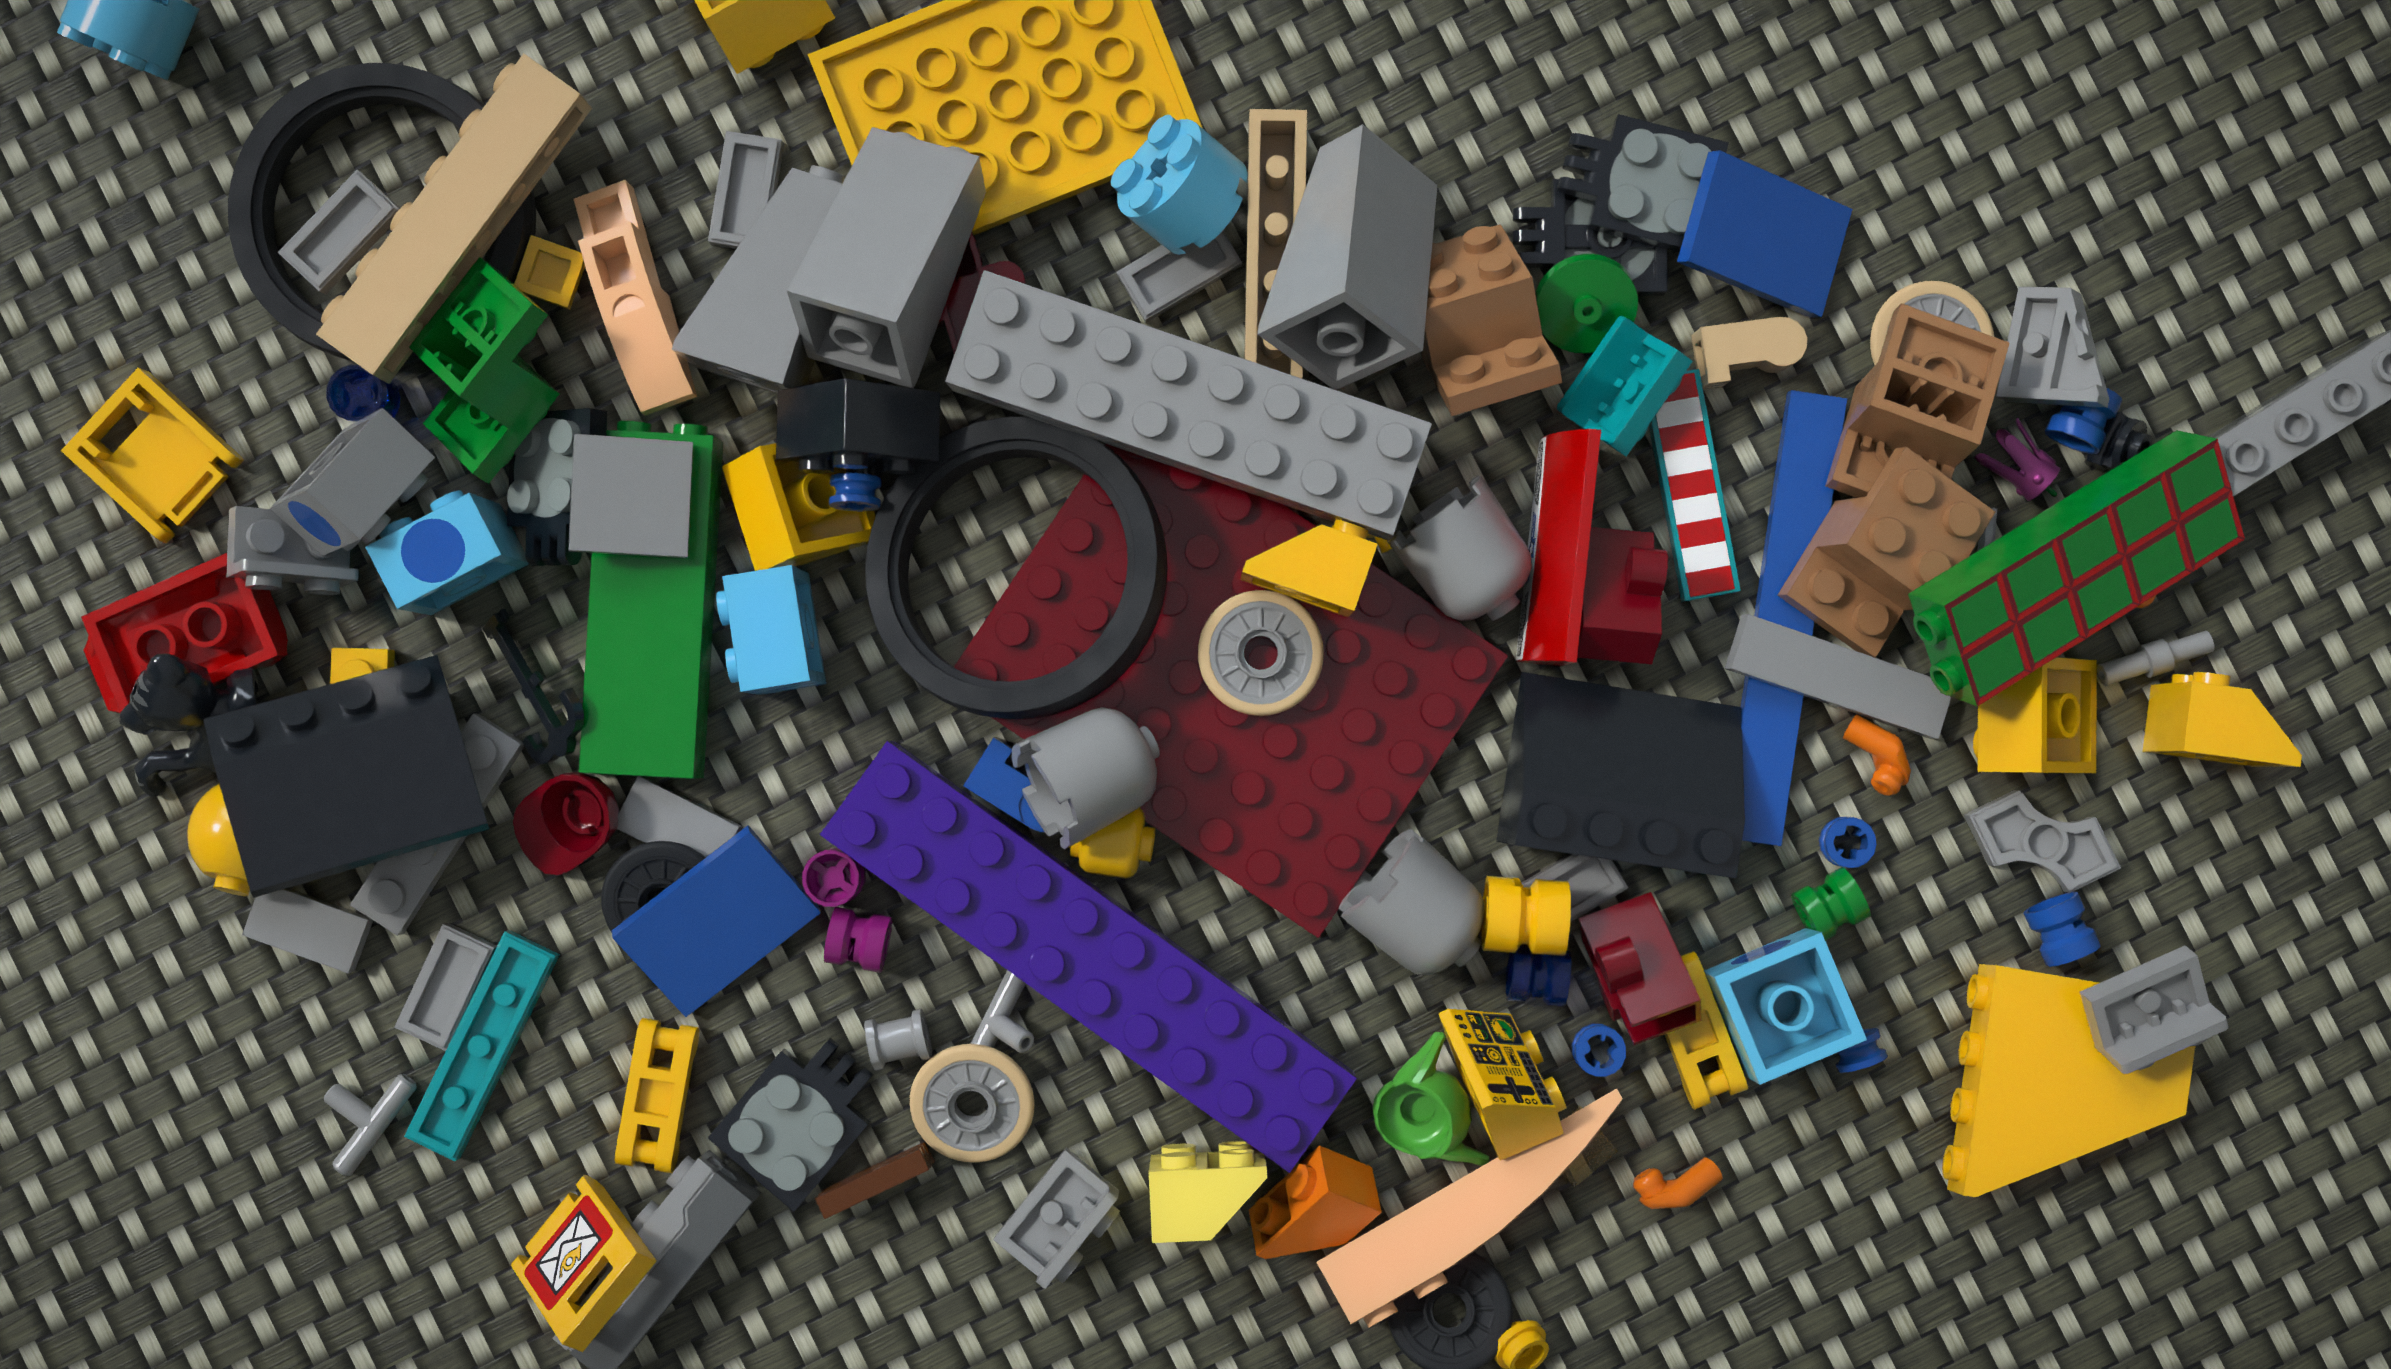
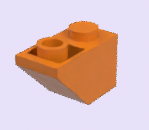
(1315, 1206)

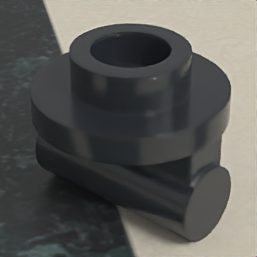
(2123, 440)

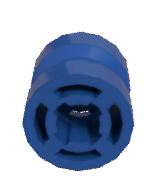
(2083, 426)
(2061, 929)

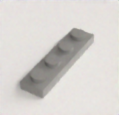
(403, 883)

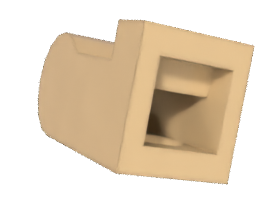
(1760, 343)

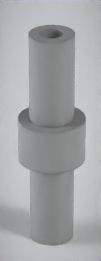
(2155, 658)

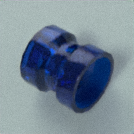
(351, 390)
(1538, 977)

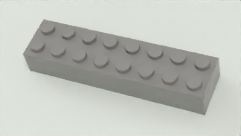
(1187, 405)

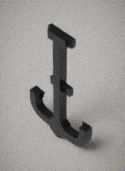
(560, 737)

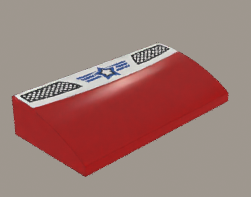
(1558, 547)

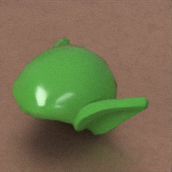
(1426, 1110)

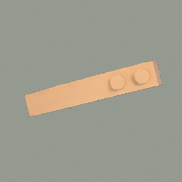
(1453, 1223)

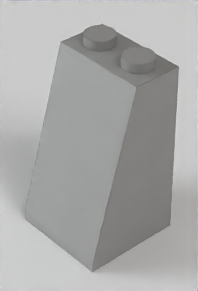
(887, 256)
(1354, 263)
(746, 318)

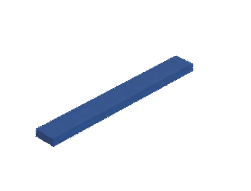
(1796, 511)

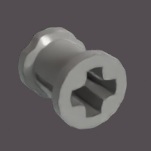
(898, 1039)

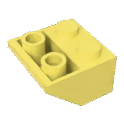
(1202, 1190)

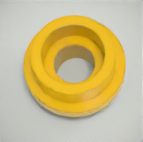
(1522, 1346)

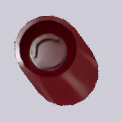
(565, 821)

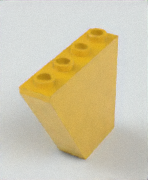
(2039, 1085)

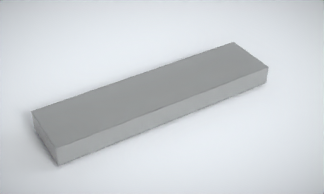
(1837, 676)

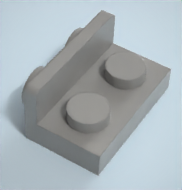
(271, 552)

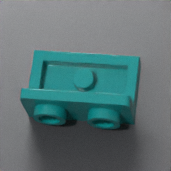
(1624, 385)

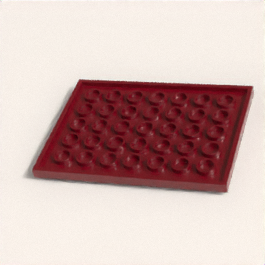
(1269, 800)

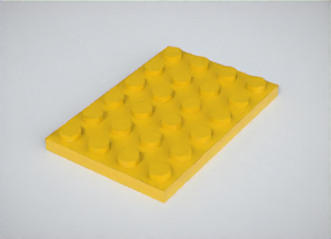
(1029, 86)

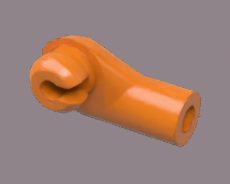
(1887, 754)
(1678, 1192)

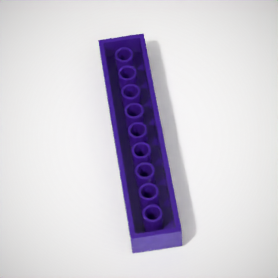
(1089, 955)

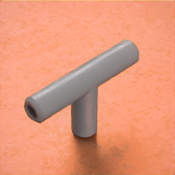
(997, 1022)
(370, 1121)

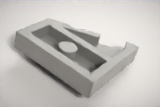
(2051, 352)

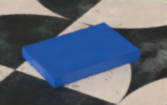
(1764, 234)
(716, 921)

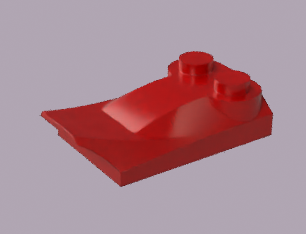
(190, 616)

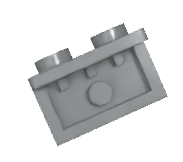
(2151, 1011)
(1058, 1218)

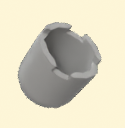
(1466, 554)
(1087, 772)
(1417, 907)

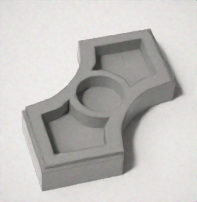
(2015, 831)

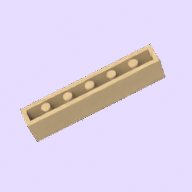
(1273, 198)
(454, 217)

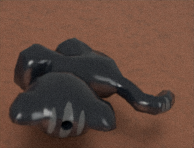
(177, 698)

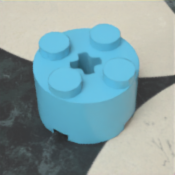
(134, 32)
(1180, 185)

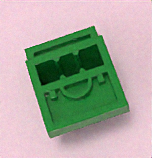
(475, 352)

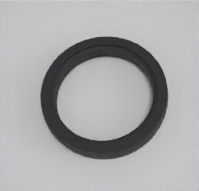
(281, 135)
(903, 514)

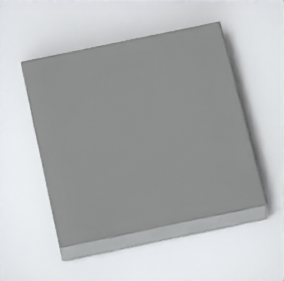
(630, 496)

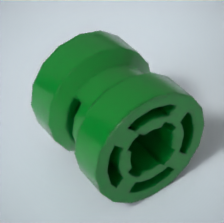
(1831, 904)

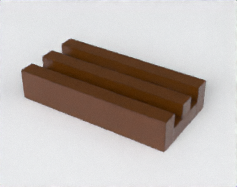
(875, 1180)

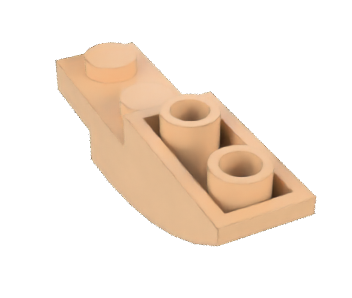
(631, 297)

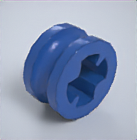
(855, 492)
(1857, 856)
(1581, 1047)
(1862, 1054)

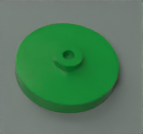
(1583, 300)

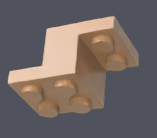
(1484, 323)
(1922, 395)
(1882, 548)

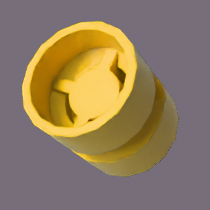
(1526, 915)

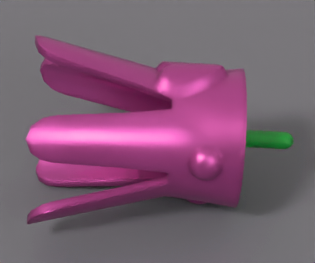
(2036, 470)

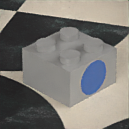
(354, 484)

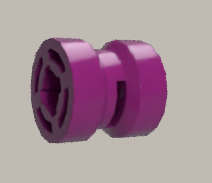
(826, 881)
(871, 940)

